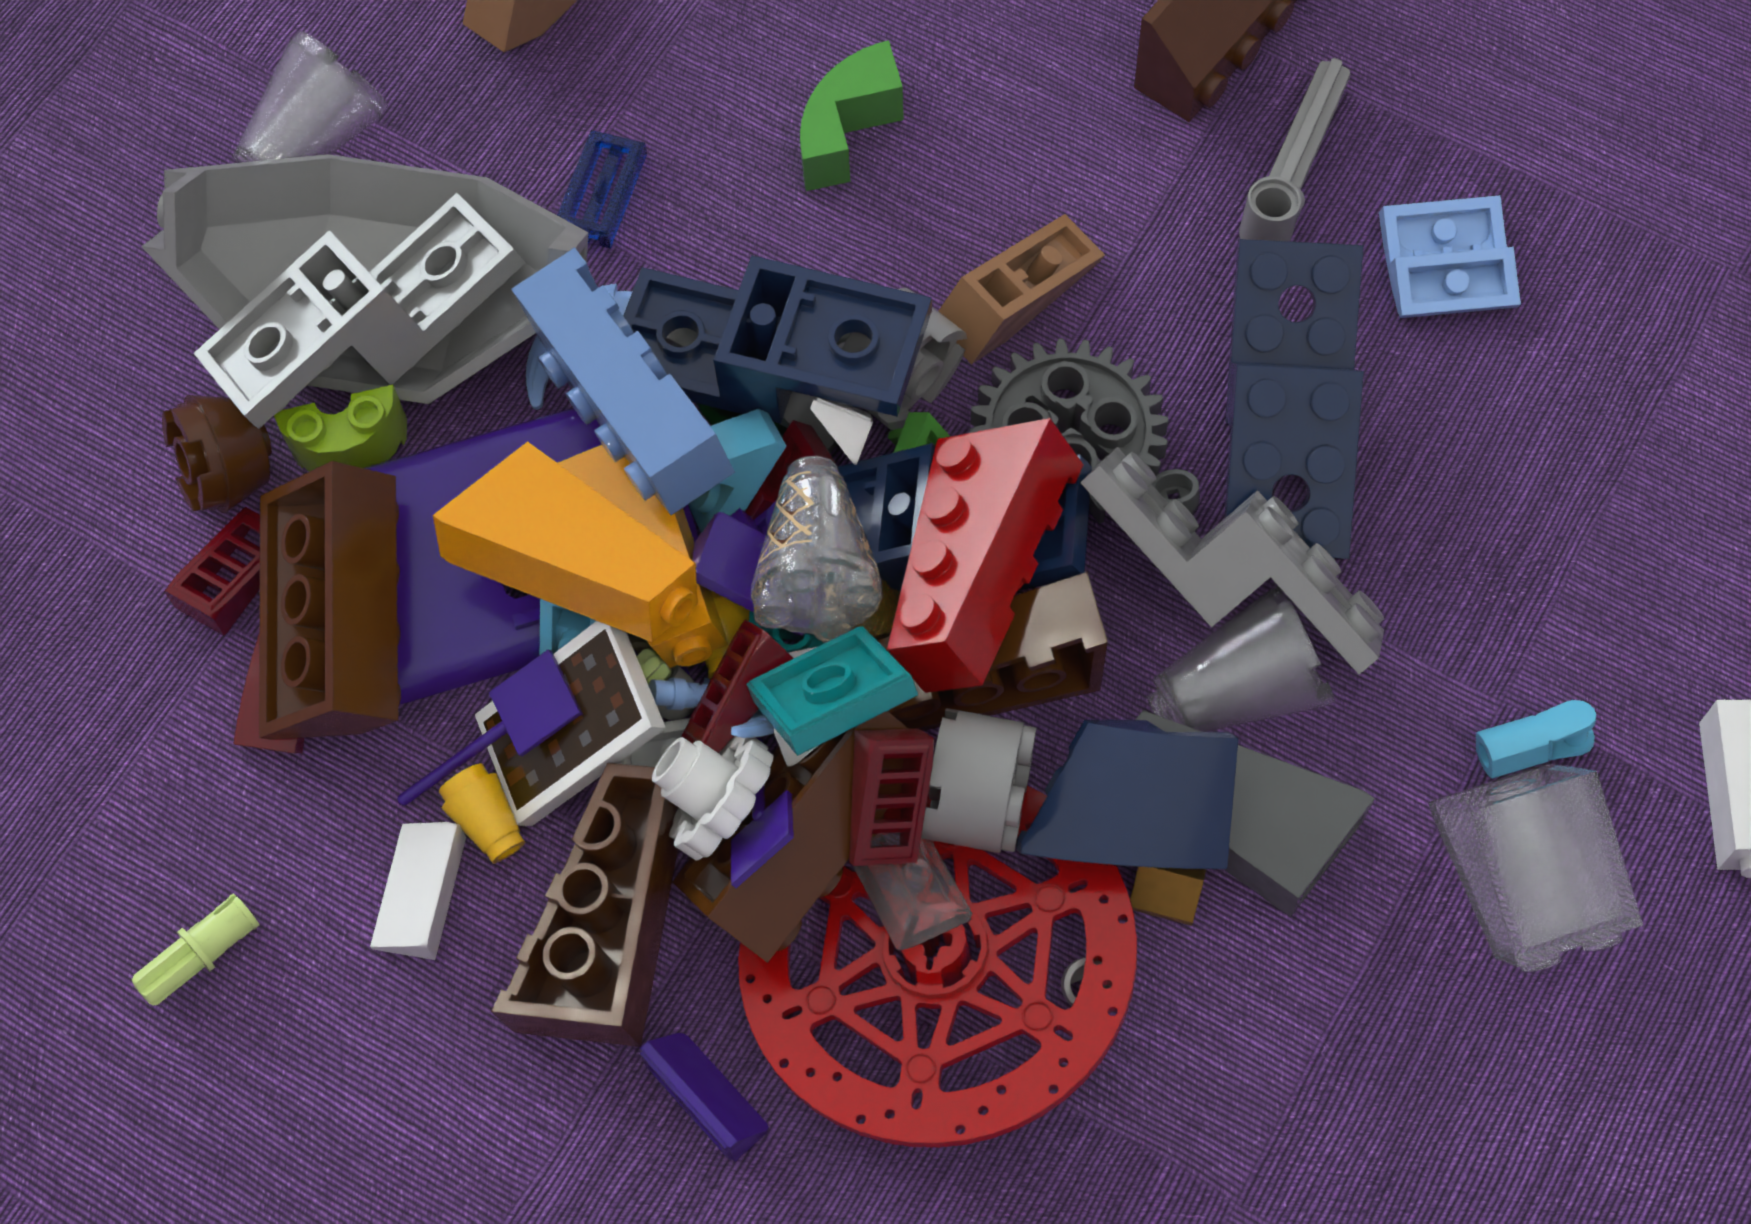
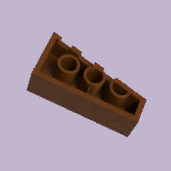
(601, 932)

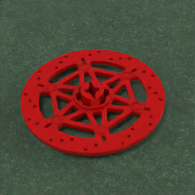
(947, 986)

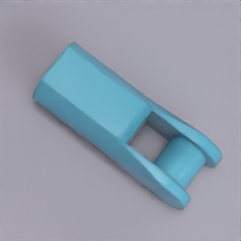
(1536, 739)

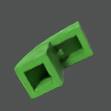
(850, 97)

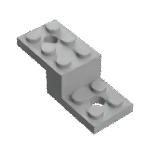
(334, 303)
(1237, 556)

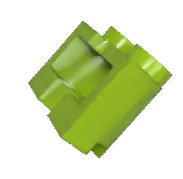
(357, 436)

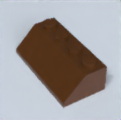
(1197, 44)
(329, 604)
(774, 899)

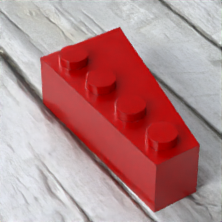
(975, 548)

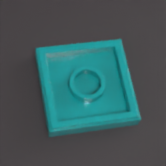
(831, 689)

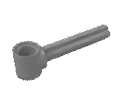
(1281, 192)

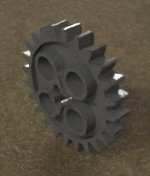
(1103, 398)

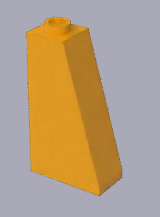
(567, 545)
(703, 630)

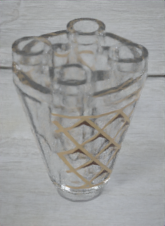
(815, 557)

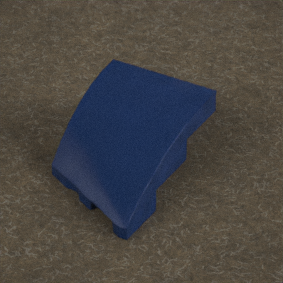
(1139, 798)

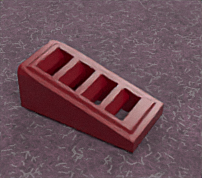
(234, 596)
(727, 696)
(869, 751)

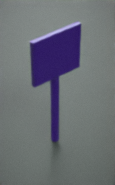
(532, 709)
(762, 836)

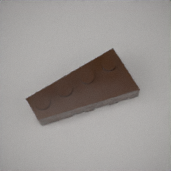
(1046, 656)

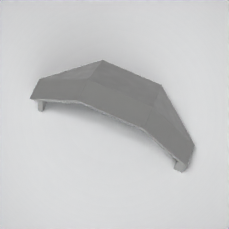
(248, 221)

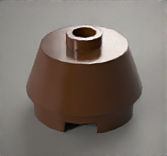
(217, 452)

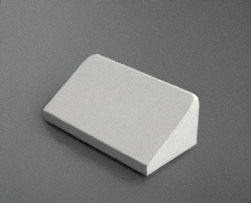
(845, 424)
(419, 889)

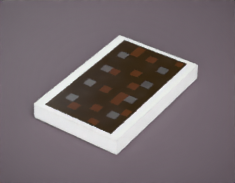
(614, 723)

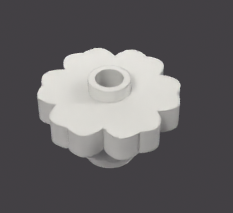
(710, 789)

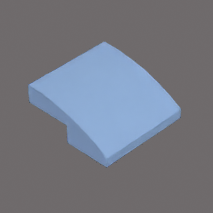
(1449, 257)

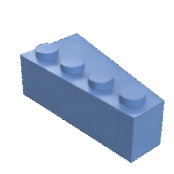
(621, 385)

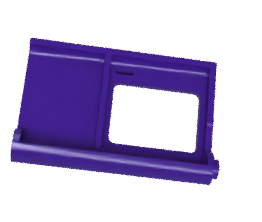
(449, 618)

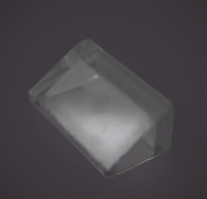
(914, 898)

